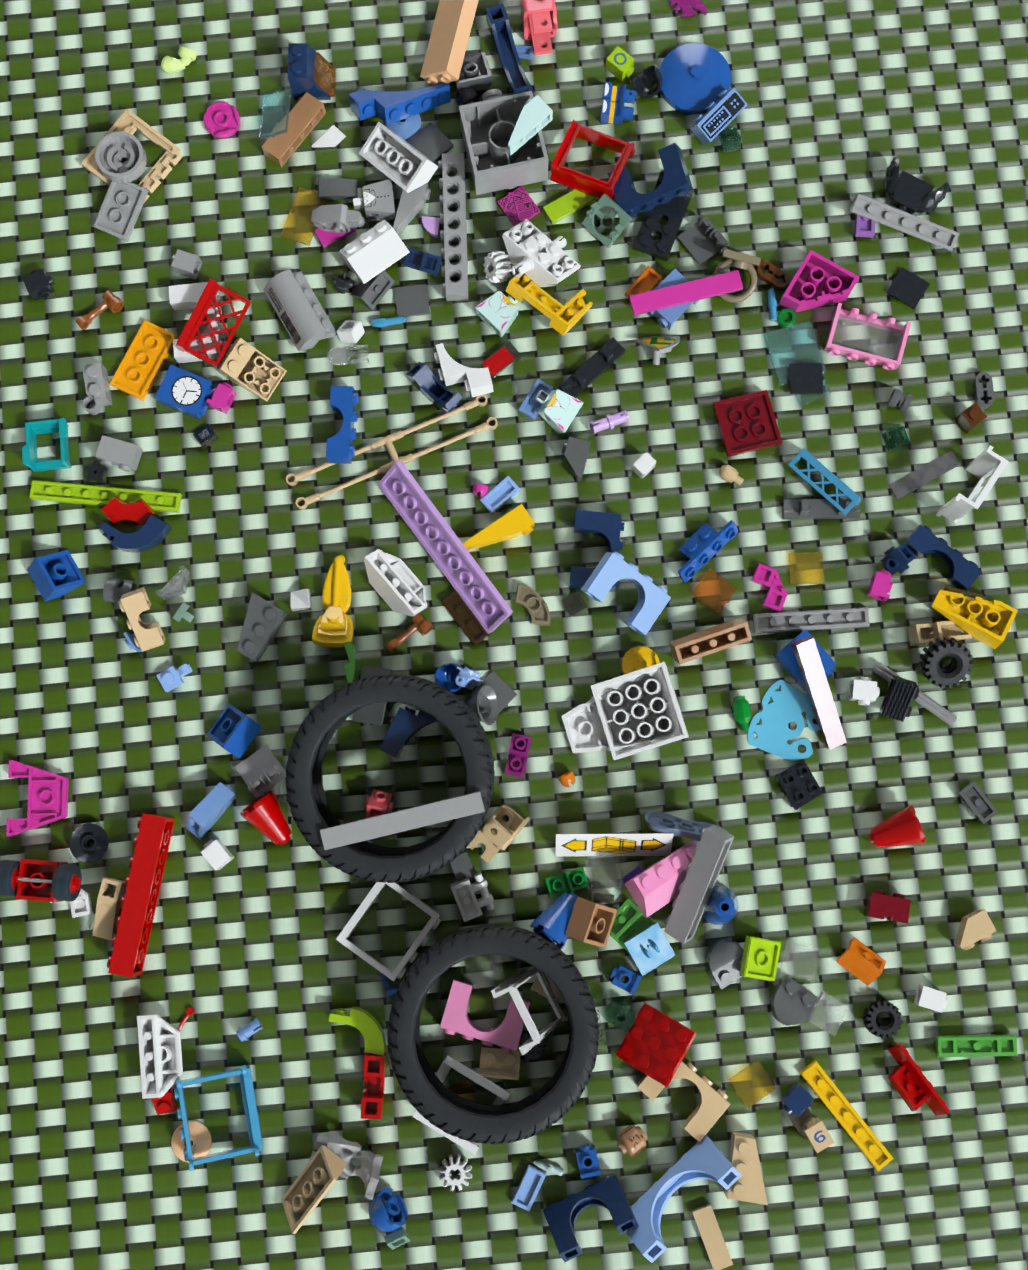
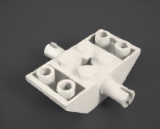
(538, 255)

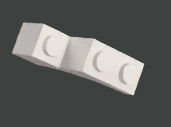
(476, 379)

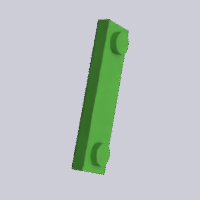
(976, 1045)

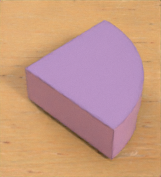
(431, 225)

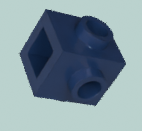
(897, 559)

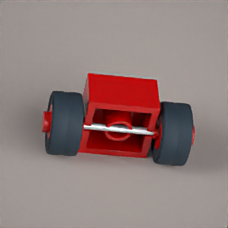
(40, 880)

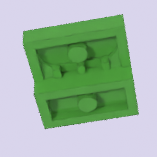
(352, 668)
(628, 923)

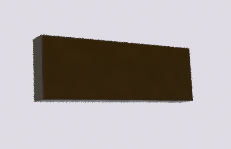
(464, 617)

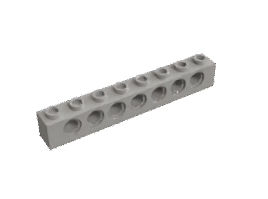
(454, 164)

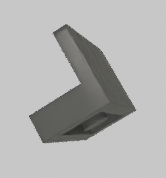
(373, 290)

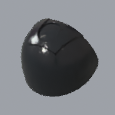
(648, 81)

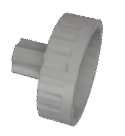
(125, 166)

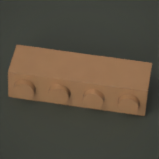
(301, 122)
(710, 640)

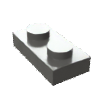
(977, 802)

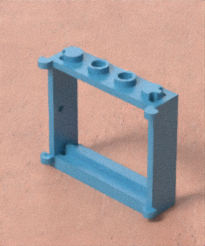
(250, 1112)

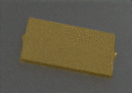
(298, 224)

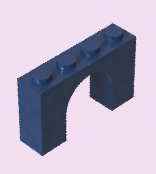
(674, 183)
(601, 524)
(562, 1215)

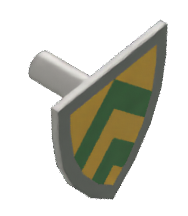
(659, 344)

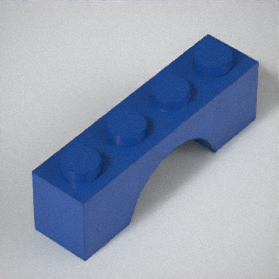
(340, 446)

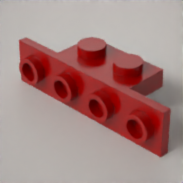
(913, 1084)

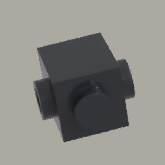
(39, 284)

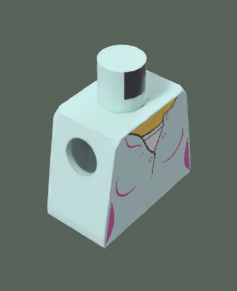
(498, 312)
(558, 409)

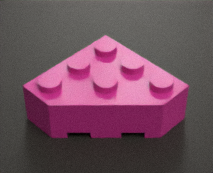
(818, 284)

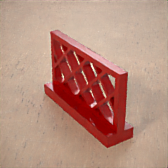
(198, 315)

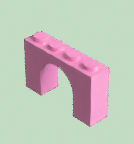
(456, 1020)

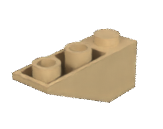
(108, 907)

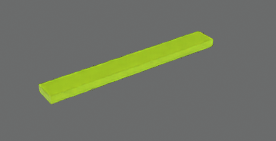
(102, 495)

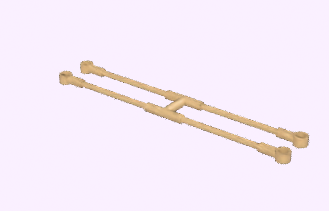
(387, 441)

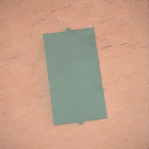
(275, 114)

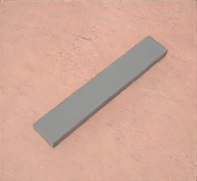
(904, 222)
(811, 620)

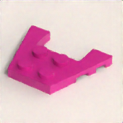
(45, 798)

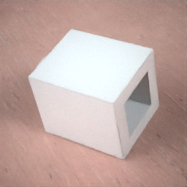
(216, 854)
(930, 998)

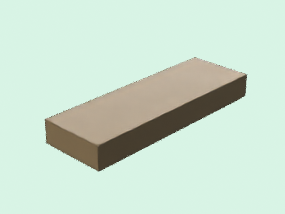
(712, 1237)

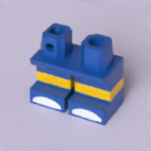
(613, 104)

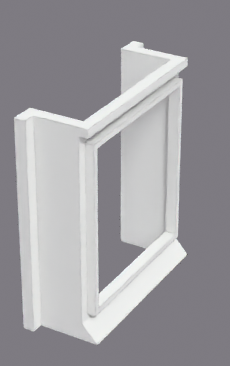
(982, 466)
(511, 985)
(442, 1072)

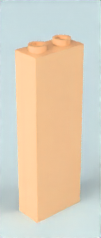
(448, 41)

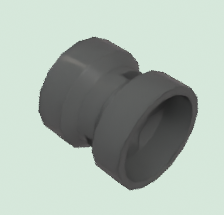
(903, 403)

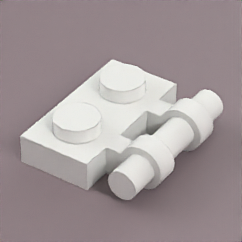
(466, 899)

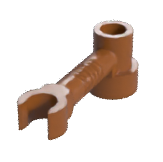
(110, 301)
(419, 623)

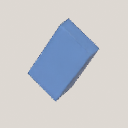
(525, 52)

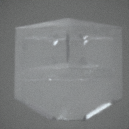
(176, 586)

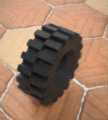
(954, 671)

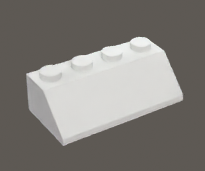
(397, 158)

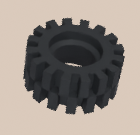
(870, 1016)

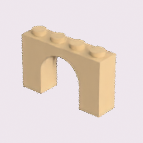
(710, 1105)

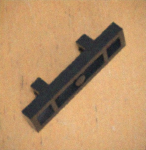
(592, 368)

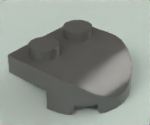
(725, 961)
(791, 1002)

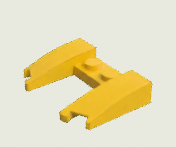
(561, 316)

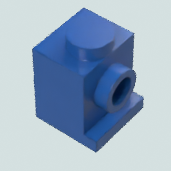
(632, 983)
(589, 1170)

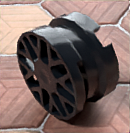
(537, 1051)

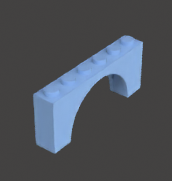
(700, 1162)

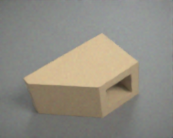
(973, 928)

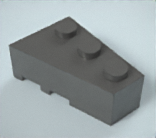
(259, 627)

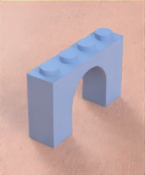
(650, 597)

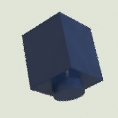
(796, 1099)

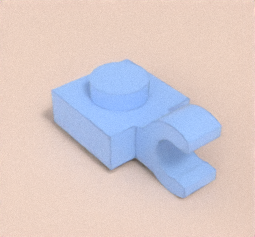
(172, 677)

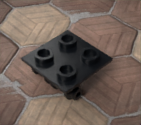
(798, 784)

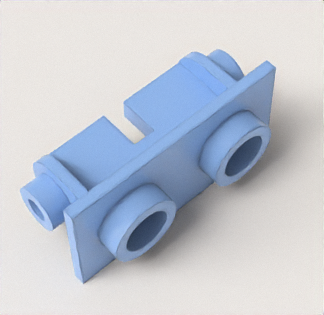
(467, 678)

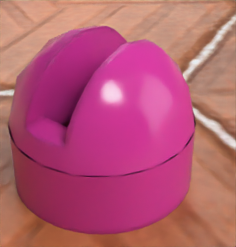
(483, 489)

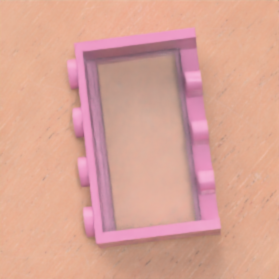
(867, 338)

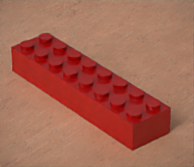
(141, 895)

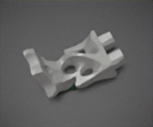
(369, 1162)

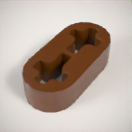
(772, 276)

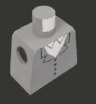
(377, 200)

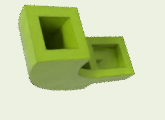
(367, 1024)

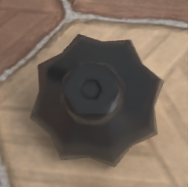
(342, 283)

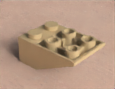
(251, 369)

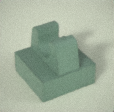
(182, 613)
(396, 1238)

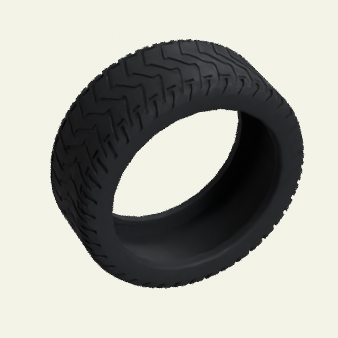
(310, 803)
(487, 1121)

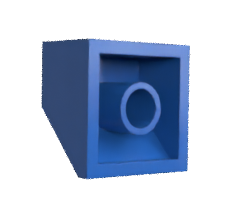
(55, 574)
(234, 730)

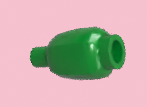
(741, 712)

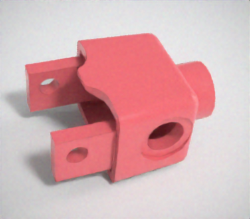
(539, 23)

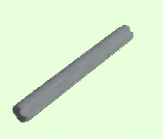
(922, 698)

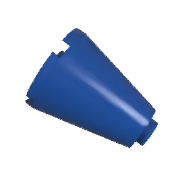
(713, 911)
(555, 919)

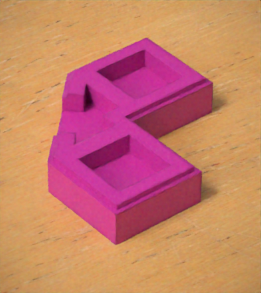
(770, 578)

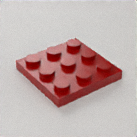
(656, 1044)

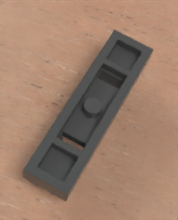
(817, 509)

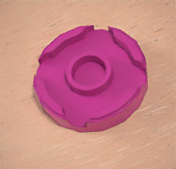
(222, 120)

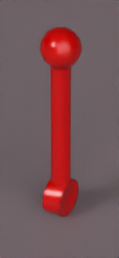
(189, 1011)

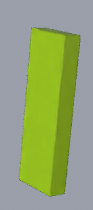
(567, 205)

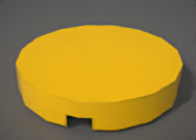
(638, 658)

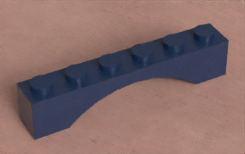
(506, 49)

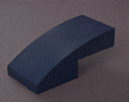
(423, 261)

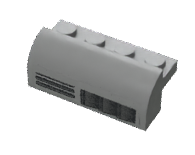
(299, 309)

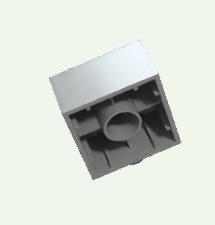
(486, 136)

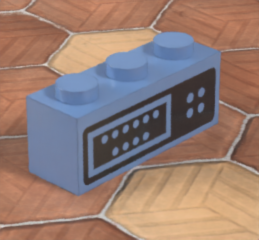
(718, 115)

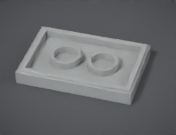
(120, 209)

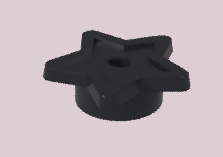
(95, 467)

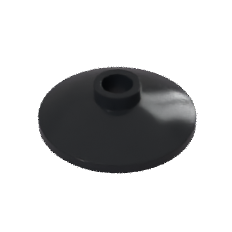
(79, 842)

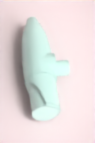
(550, 1168)

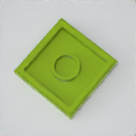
(760, 958)

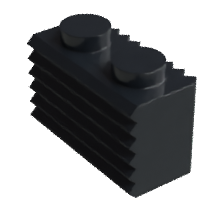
(899, 698)

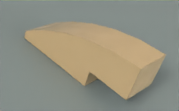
(924, 633)

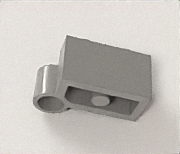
(96, 387)

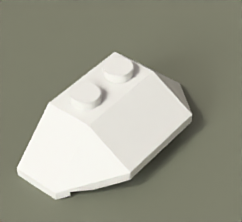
(395, 583)
(159, 1055)

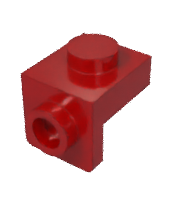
(166, 1103)

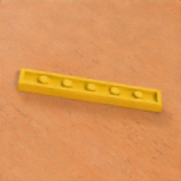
(846, 1115)

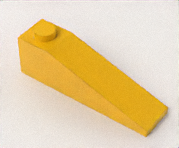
(507, 527)

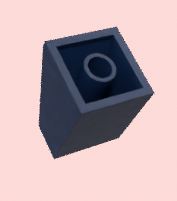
(301, 72)

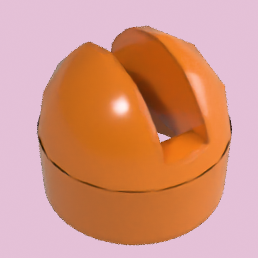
(567, 778)

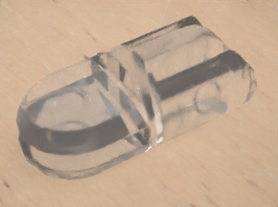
(343, 356)

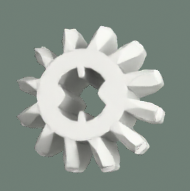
(497, 266)
(456, 1179)

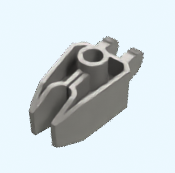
(336, 218)

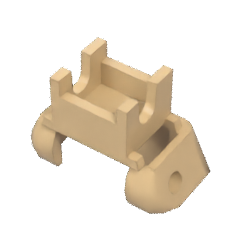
(497, 832)

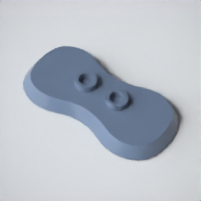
(667, 823)

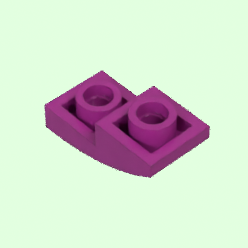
(517, 755)

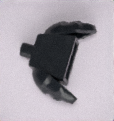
(910, 192)

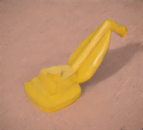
(334, 626)

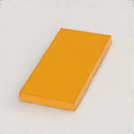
(143, 360)

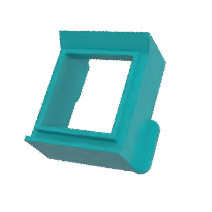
(29, 451)

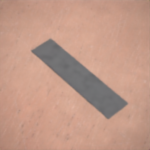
(924, 474)

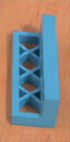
(831, 479)

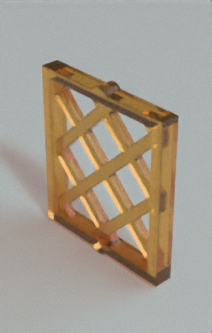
(330, 89)

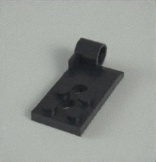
(674, 213)

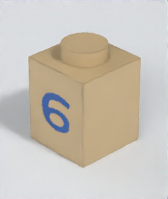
(817, 1134)

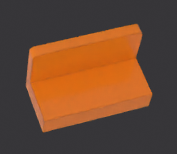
(861, 962)

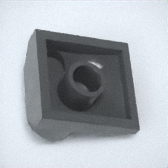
(474, 73)

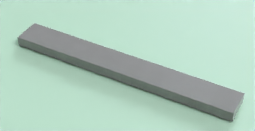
(402, 820)

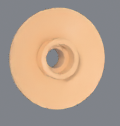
(199, 1135)

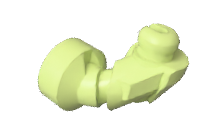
(172, 65)

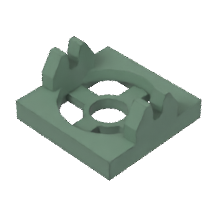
(624, 218)

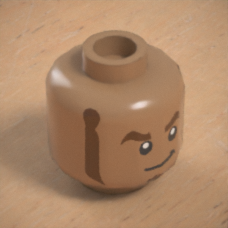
(631, 1140)

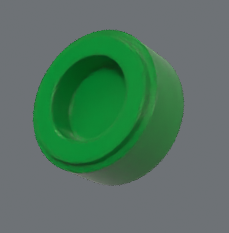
(786, 318)

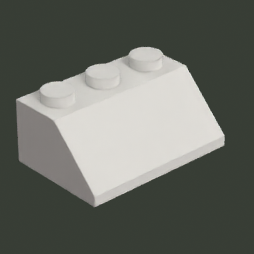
(374, 251)

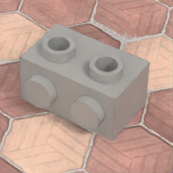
(118, 453)

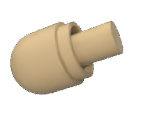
(730, 474)

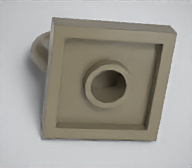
(740, 261)

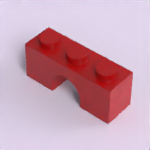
(374, 1086)

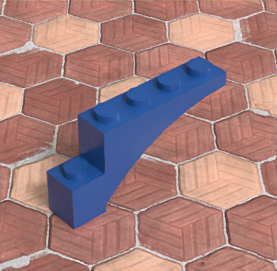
(398, 105)

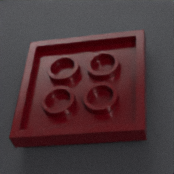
(747, 423)

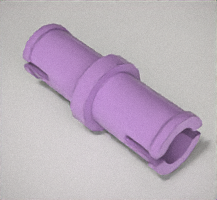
(609, 421)

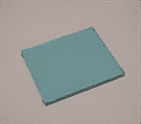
(792, 345)

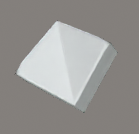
(350, 331)
(644, 465)
(300, 600)

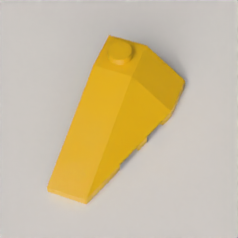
(980, 618)

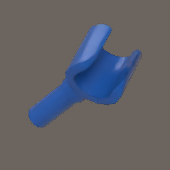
(391, 991)

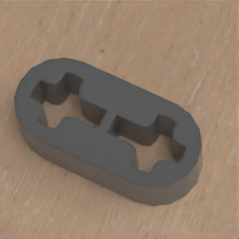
(986, 390)

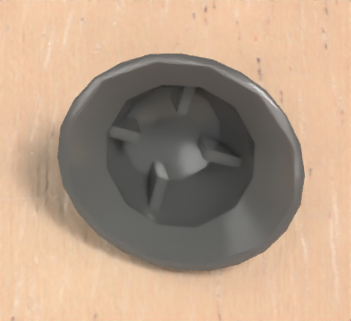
(484, 705)

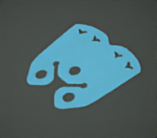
(775, 718)

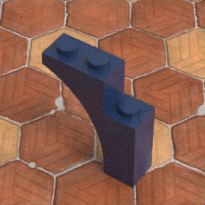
(403, 728)

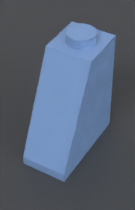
(209, 810)

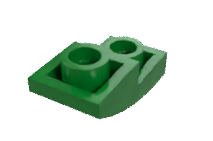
(566, 882)

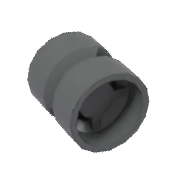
(115, 588)

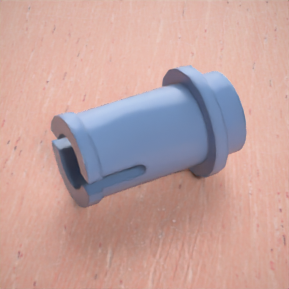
(249, 1029)

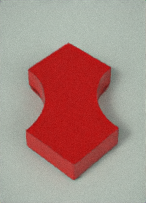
(121, 510)

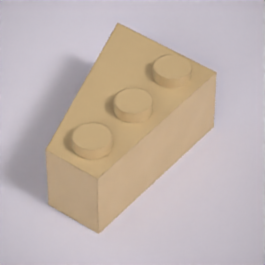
(745, 1159)

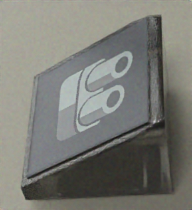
(205, 436)

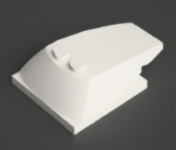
(627, 715)

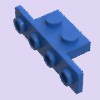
(703, 547)

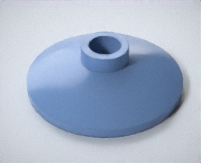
(408, 128)

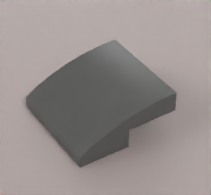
(431, 142)

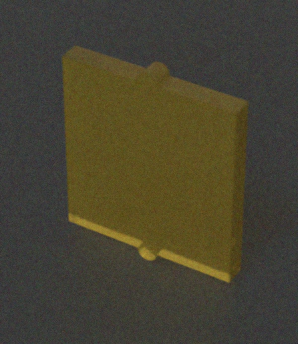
(806, 568)
(752, 1084)

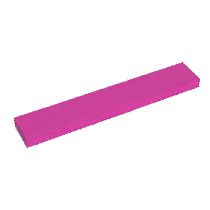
(686, 292)

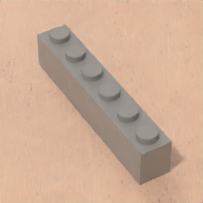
(698, 883)

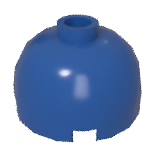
(387, 1210)

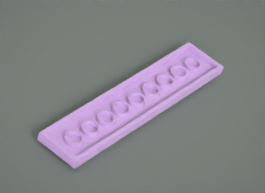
(444, 547)

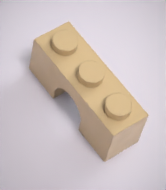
(146, 635)

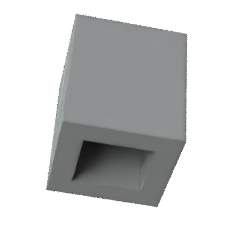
(186, 264)

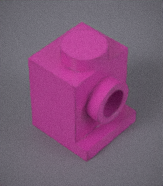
(222, 397)
(880, 585)

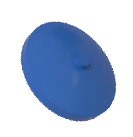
(694, 77)

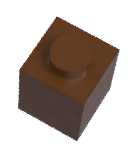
(970, 418)

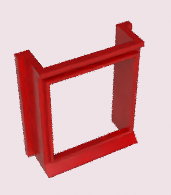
(583, 182)

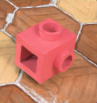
(378, 803)

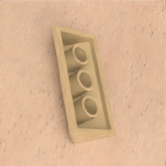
(311, 1186)

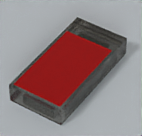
(501, 359)

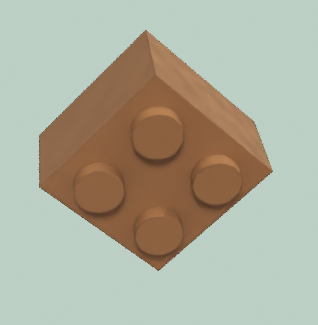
(591, 922)

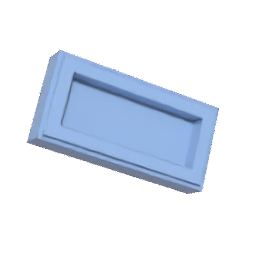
(500, 495)
(528, 1187)

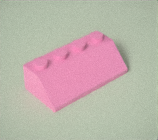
(661, 881)

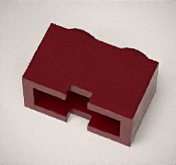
(880, 905)

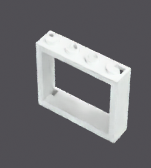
(411, 953)

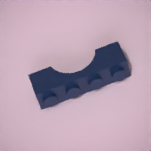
(961, 571)

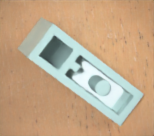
(533, 118)

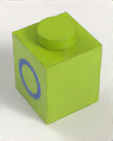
(620, 63)

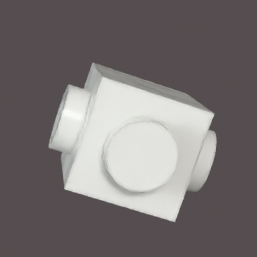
(863, 691)

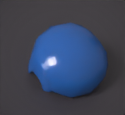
(446, 676)

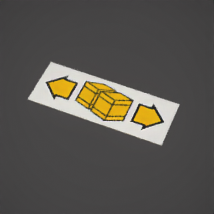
(622, 844)

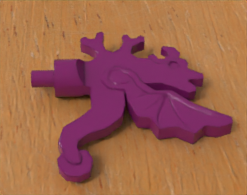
(685, 6)

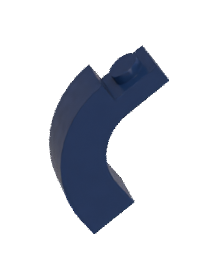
(433, 388)
(144, 539)

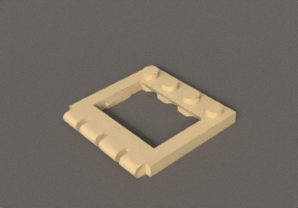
(130, 123)

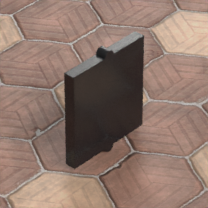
(908, 288)
(806, 378)

